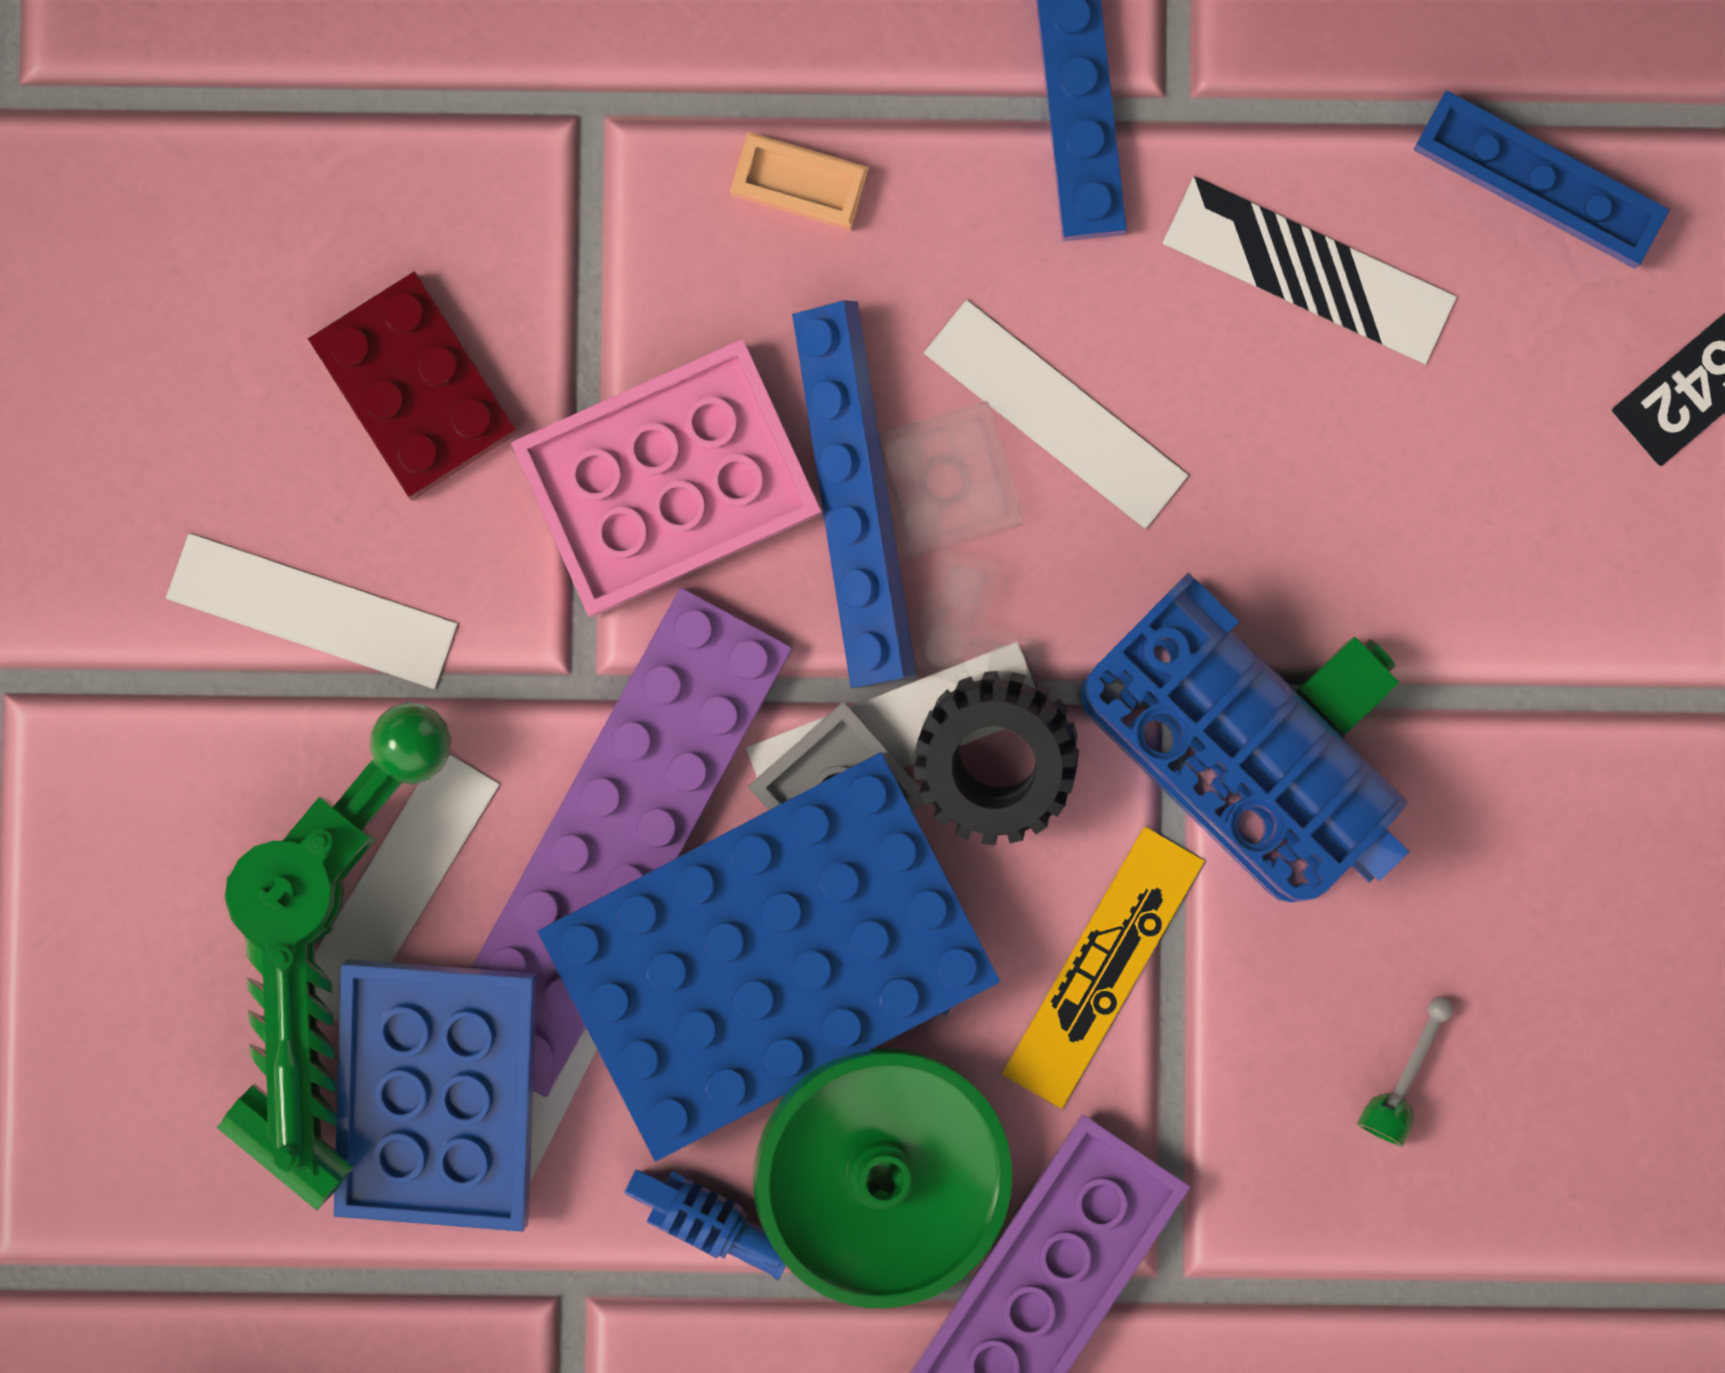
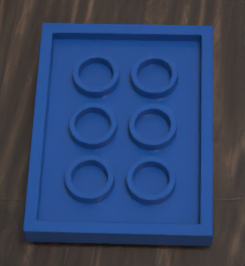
(435, 1094)

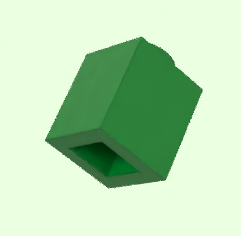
(1349, 684)

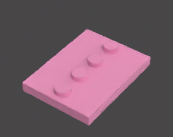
(666, 478)

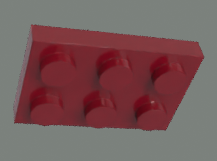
(412, 385)

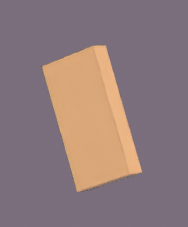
(799, 181)

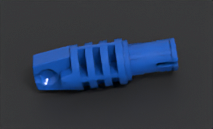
(704, 1220)

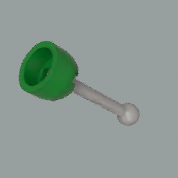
(1389, 1114)

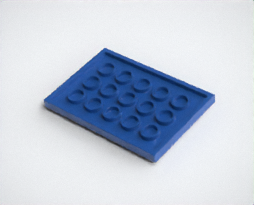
(768, 956)

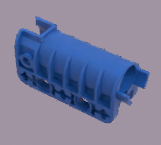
(1256, 743)

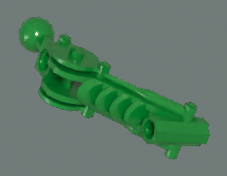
(283, 904)

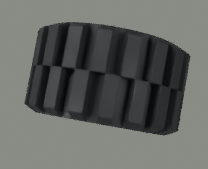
(984, 807)

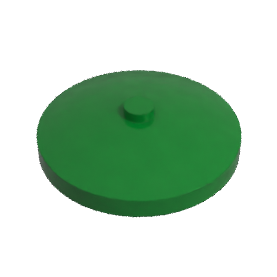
(882, 1178)

